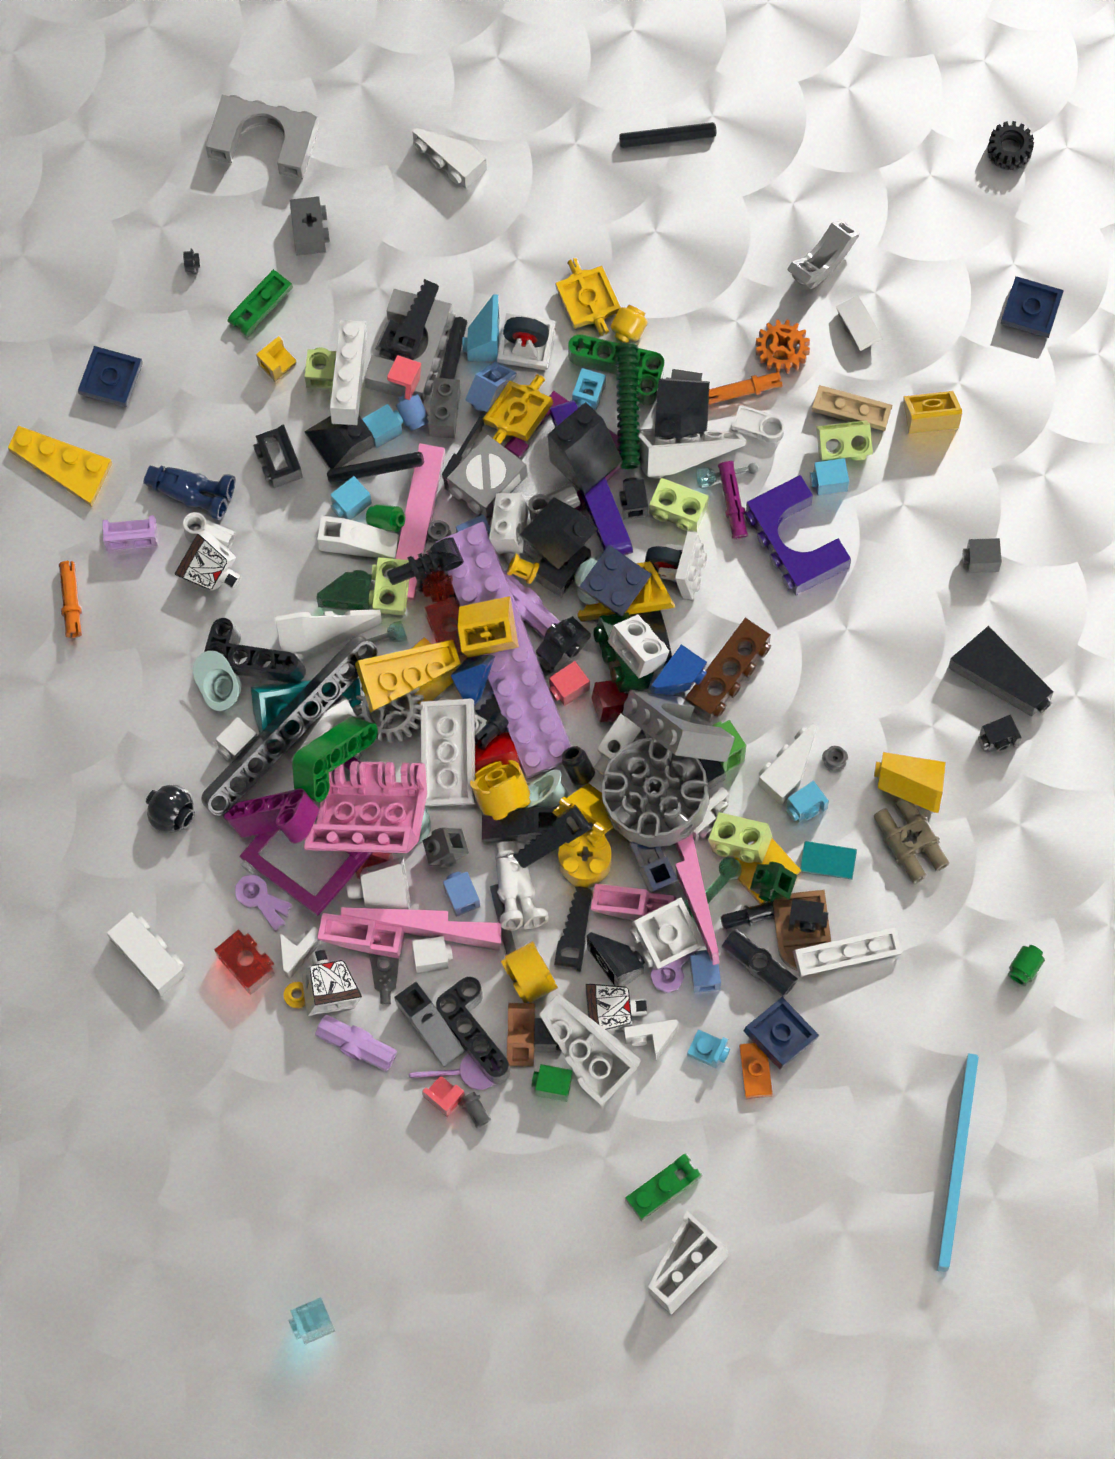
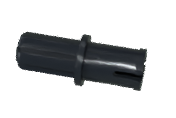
(748, 915)

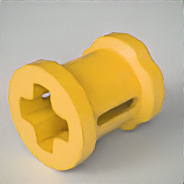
(522, 568)

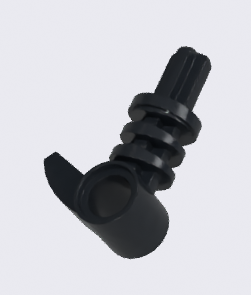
(443, 554)

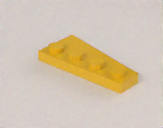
(69, 465)
(398, 673)

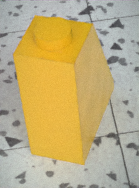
(912, 779)

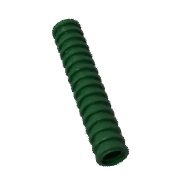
(628, 405)

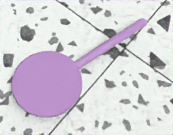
(469, 1072)

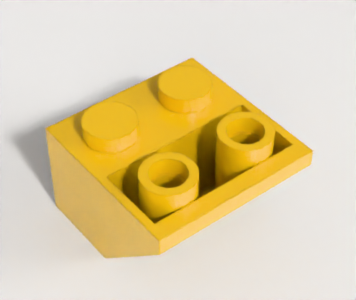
(487, 627)

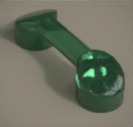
(730, 870)

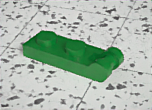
(260, 302)
(662, 1187)

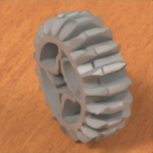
(386, 719)

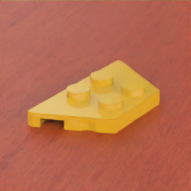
(651, 598)

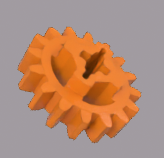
(784, 336)

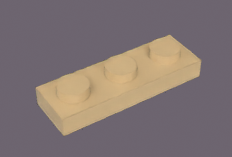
(851, 407)

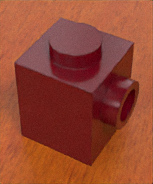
(608, 701)

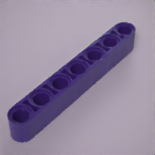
(599, 499)

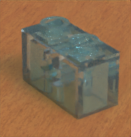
(311, 1321)

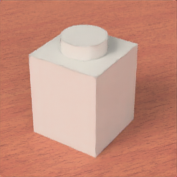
(234, 739)
(431, 954)

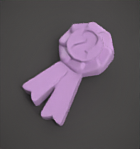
(252, 892)
(671, 975)

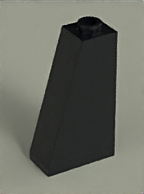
(1002, 672)

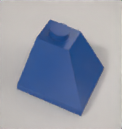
(680, 673)

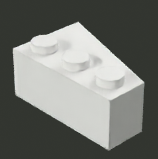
(687, 1263)

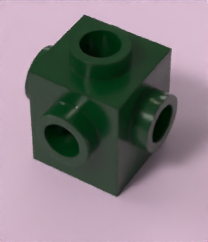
(773, 882)

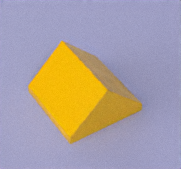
(932, 412)

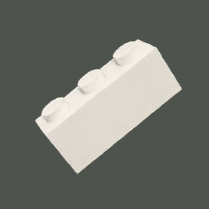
(147, 953)

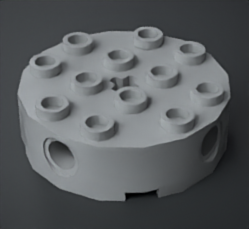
(658, 817)

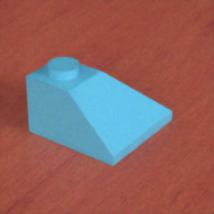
(483, 334)

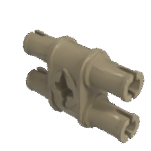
(905, 851)

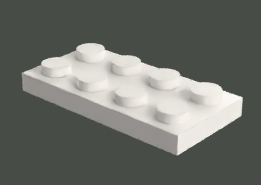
(448, 751)

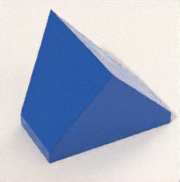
(472, 676)

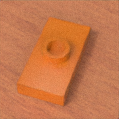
(755, 1071)

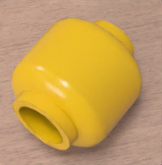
(629, 324)

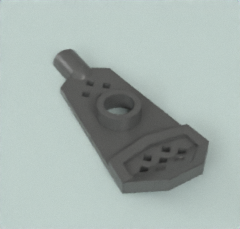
(378, 973)

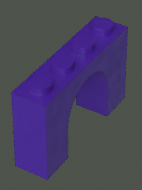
(799, 569)

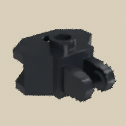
(563, 642)

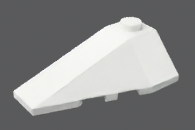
(313, 635)

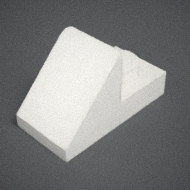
(295, 956)
(658, 1032)

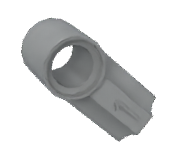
(566, 494)

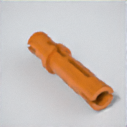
(745, 387)
(71, 609)

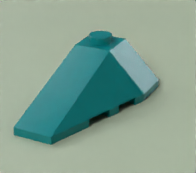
(272, 698)

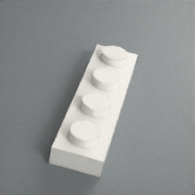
(847, 952)

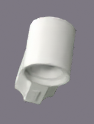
(221, 533)

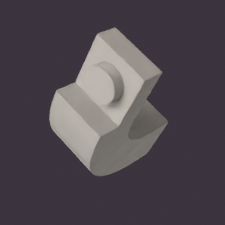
(825, 255)

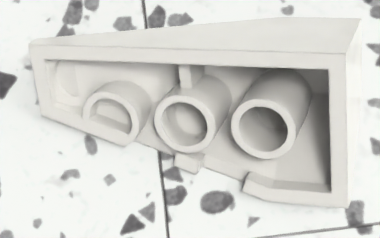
(671, 455)
(591, 1051)

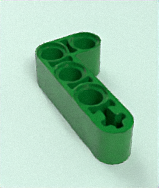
(647, 377)
(321, 756)

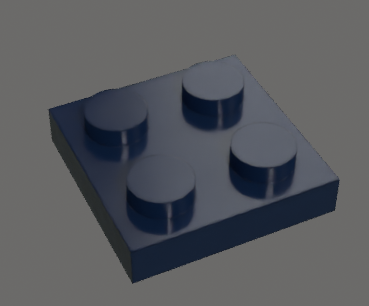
(1032, 306)
(110, 376)
(615, 581)
(781, 1033)

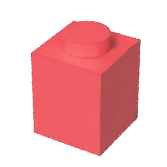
(568, 684)

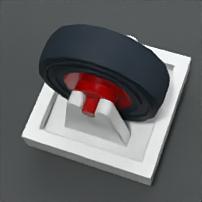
(526, 341)
(680, 563)

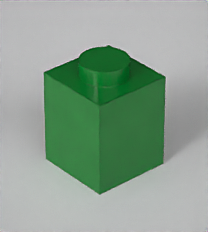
(552, 1082)

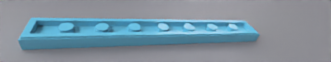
(957, 1163)

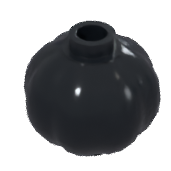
(170, 808)

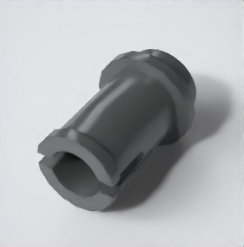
(475, 1109)

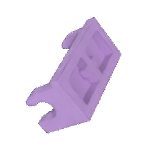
(130, 534)

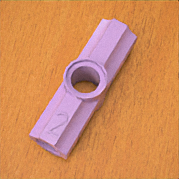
(531, 607)
(356, 1043)

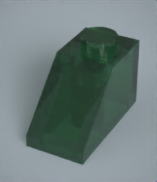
(347, 592)

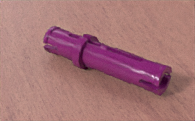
(734, 511)

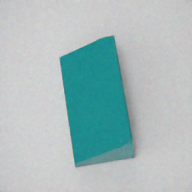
(828, 860)

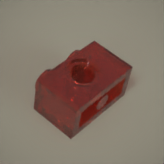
(441, 615)
(249, 976)

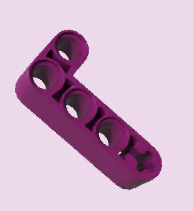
(287, 811)

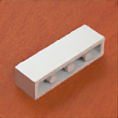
(348, 372)

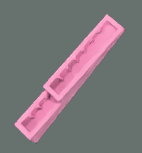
(420, 507)
(692, 885)
(432, 924)

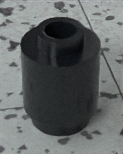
(578, 765)

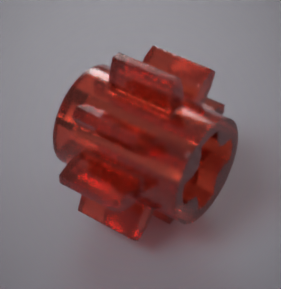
(438, 586)

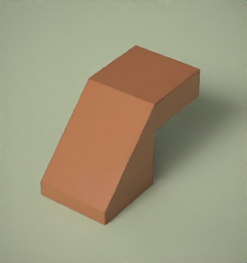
(521, 1034)

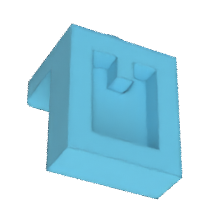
(708, 1049)

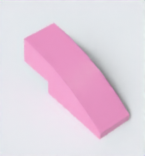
(627, 902)
(361, 935)

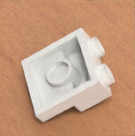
(666, 934)

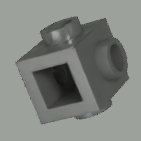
(445, 846)

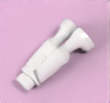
(513, 883)

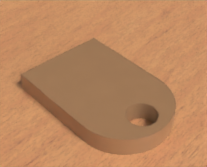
(791, 941)

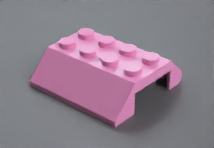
(371, 809)

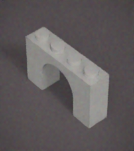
(238, 115)
(435, 331)
(668, 722)

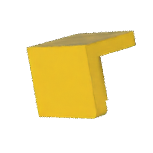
(275, 359)

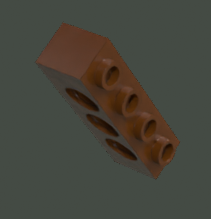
(745, 636)

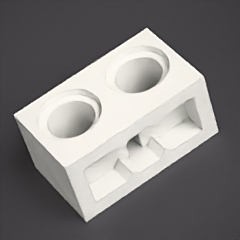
(508, 522)
(638, 646)

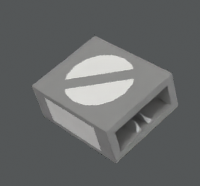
(484, 473)

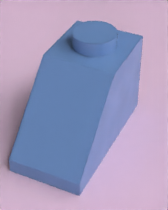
(488, 385)

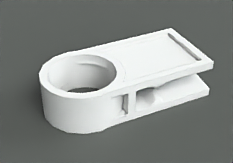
(750, 423)

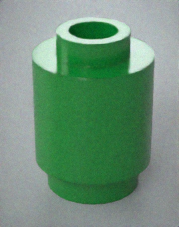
(386, 517)
(1026, 964)

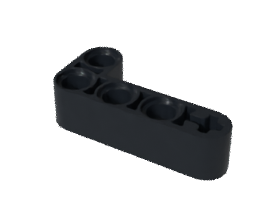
(256, 657)
(476, 1035)

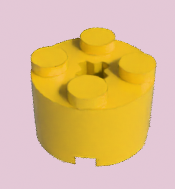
(500, 789)
(588, 872)
(530, 972)

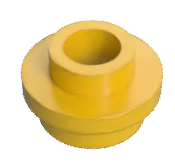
(293, 1002)

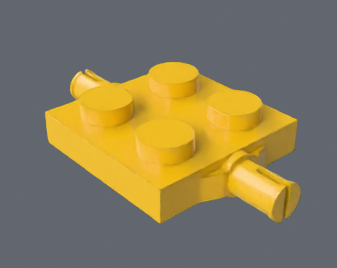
(588, 297)
(518, 410)

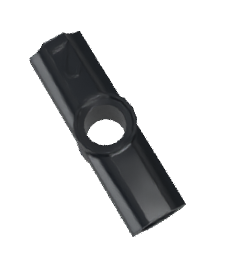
(772, 974)

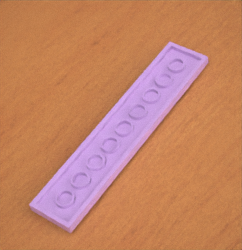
(514, 672)

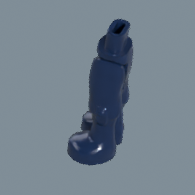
(186, 485)

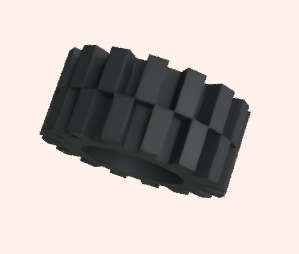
(1010, 158)

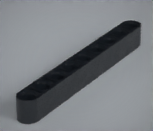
(276, 727)

